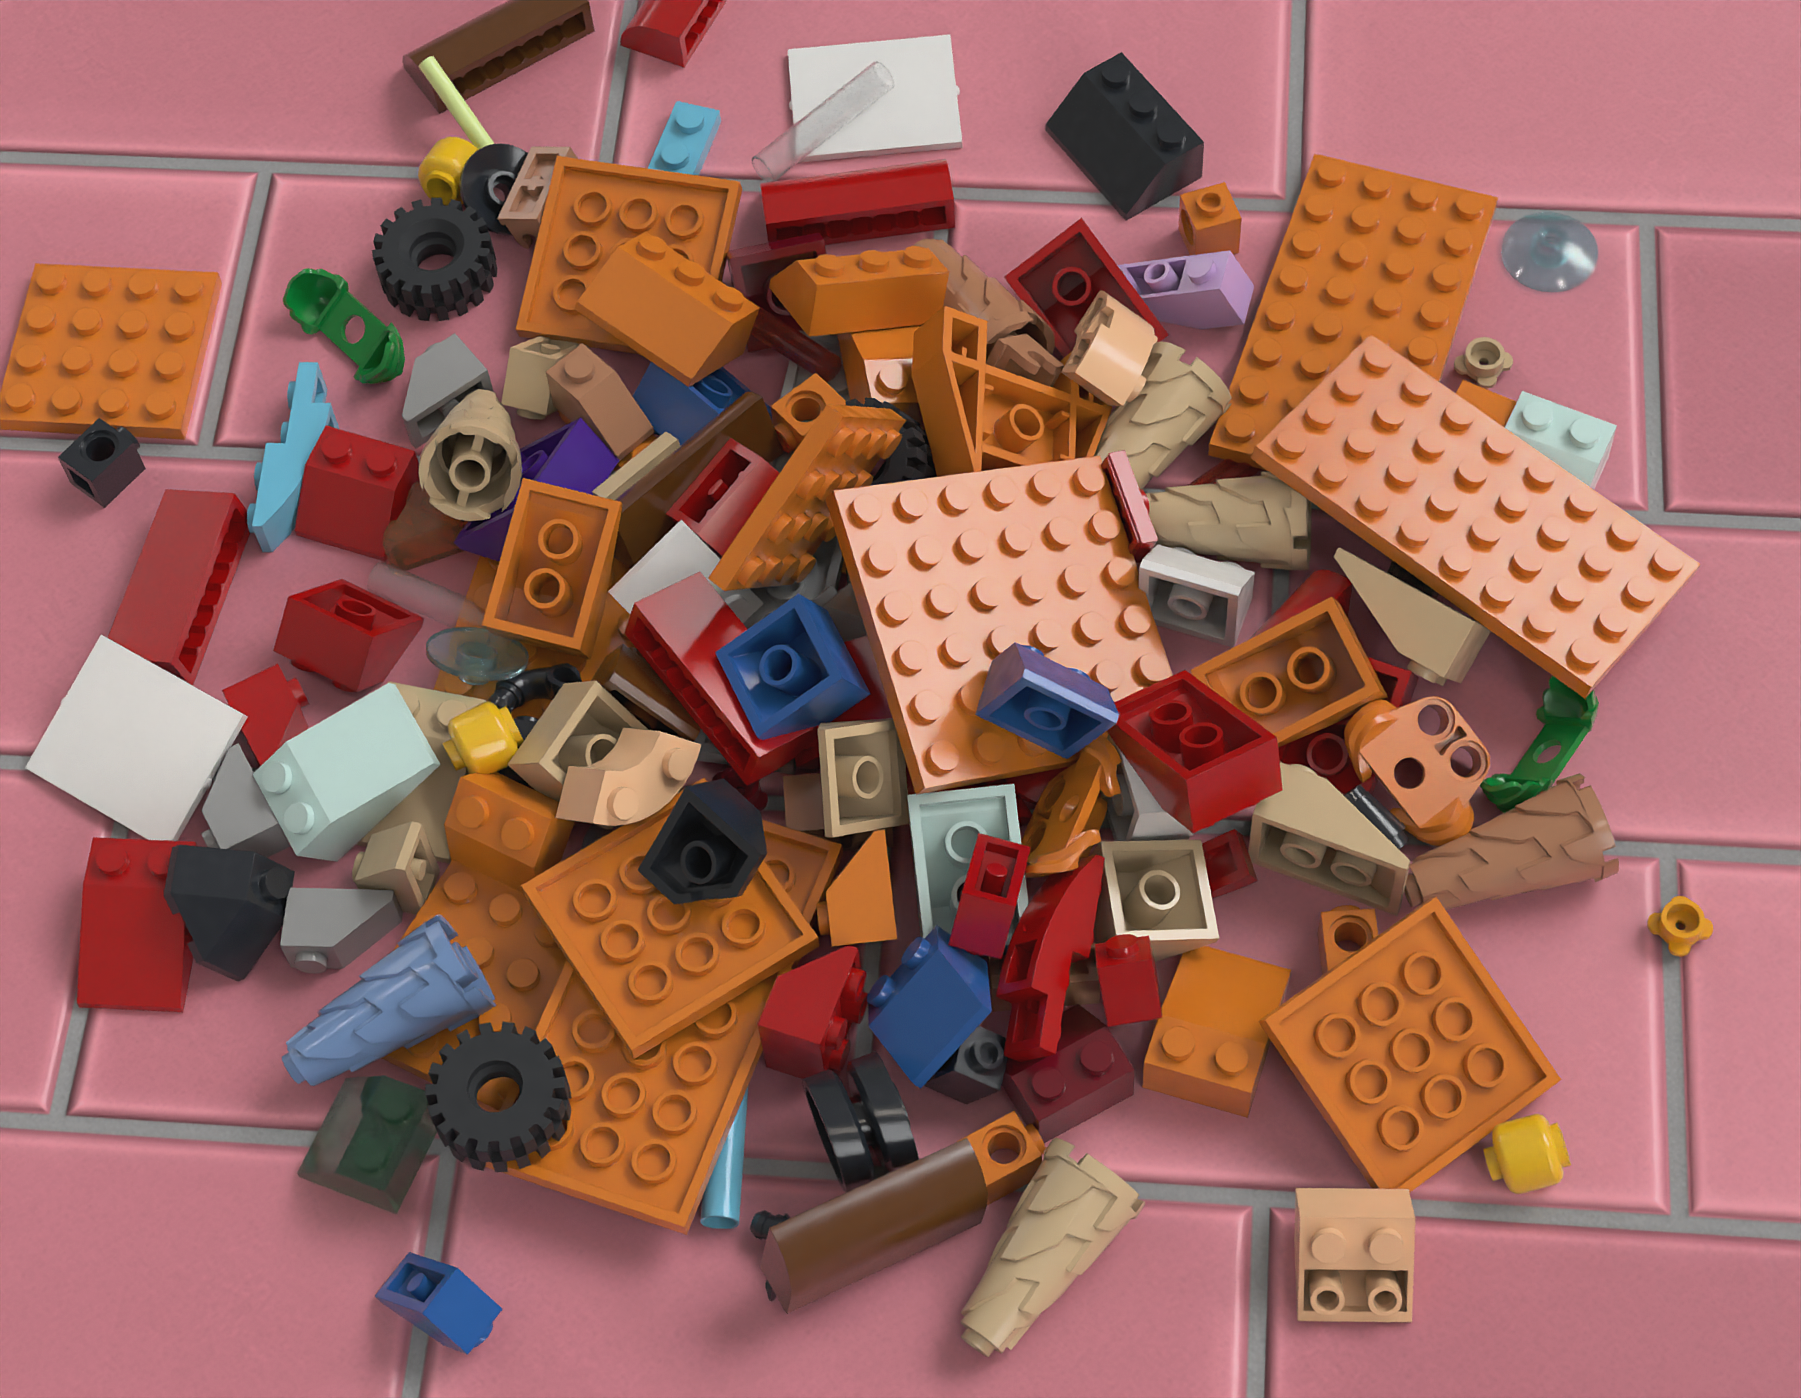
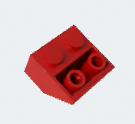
(724, 495)
(812, 1014)

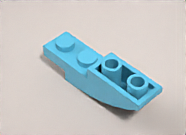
(283, 464)

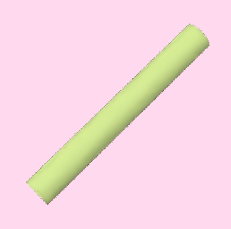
(455, 103)

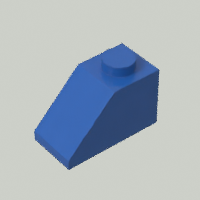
(440, 1302)

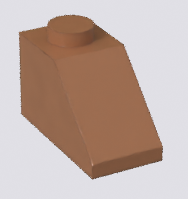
(592, 390)

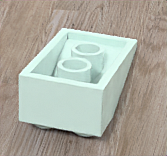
(1563, 435)
(346, 774)
(943, 843)

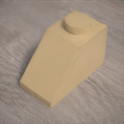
(526, 376)
(399, 862)

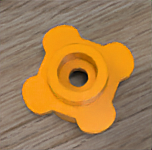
(1684, 911)

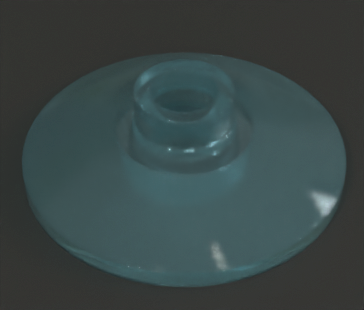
(1548, 265)
(476, 655)

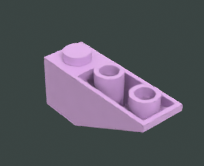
(1193, 289)

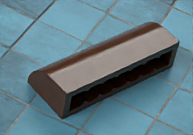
(500, 44)
(649, 499)
(875, 1226)

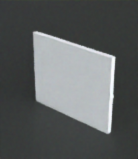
(911, 117)
(136, 742)

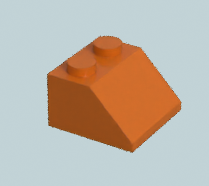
(504, 829)
(860, 898)

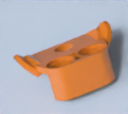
(1440, 804)
(1072, 811)

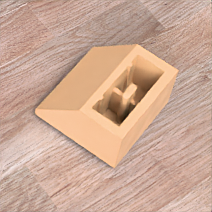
(1354, 1254)

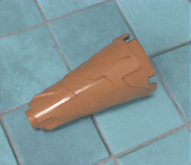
(986, 298)
(1533, 847)

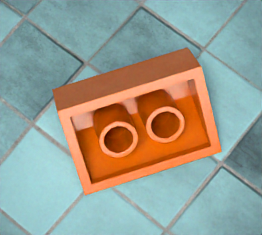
(862, 290)
(668, 309)

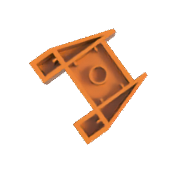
(989, 416)

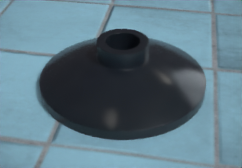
(488, 169)

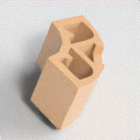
(1110, 351)
(630, 781)

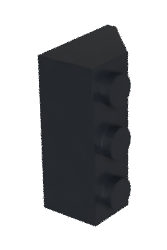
(1126, 137)

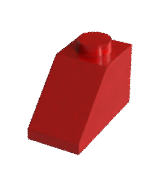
(271, 709)
(989, 896)
(1128, 979)

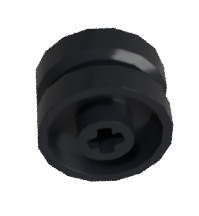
(868, 1118)

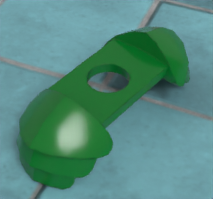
(324, 304)
(1566, 722)

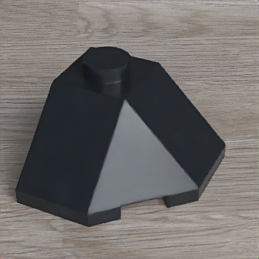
(706, 845)
(228, 903)

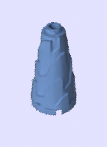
(394, 1005)

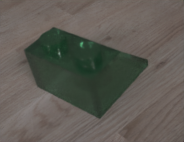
(371, 1141)

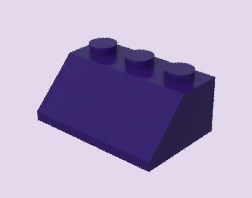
(564, 458)

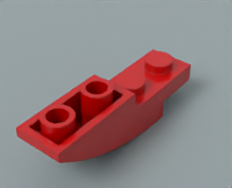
(1037, 964)

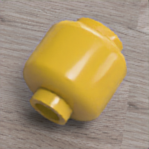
(442, 168)
(482, 739)
(1527, 1154)

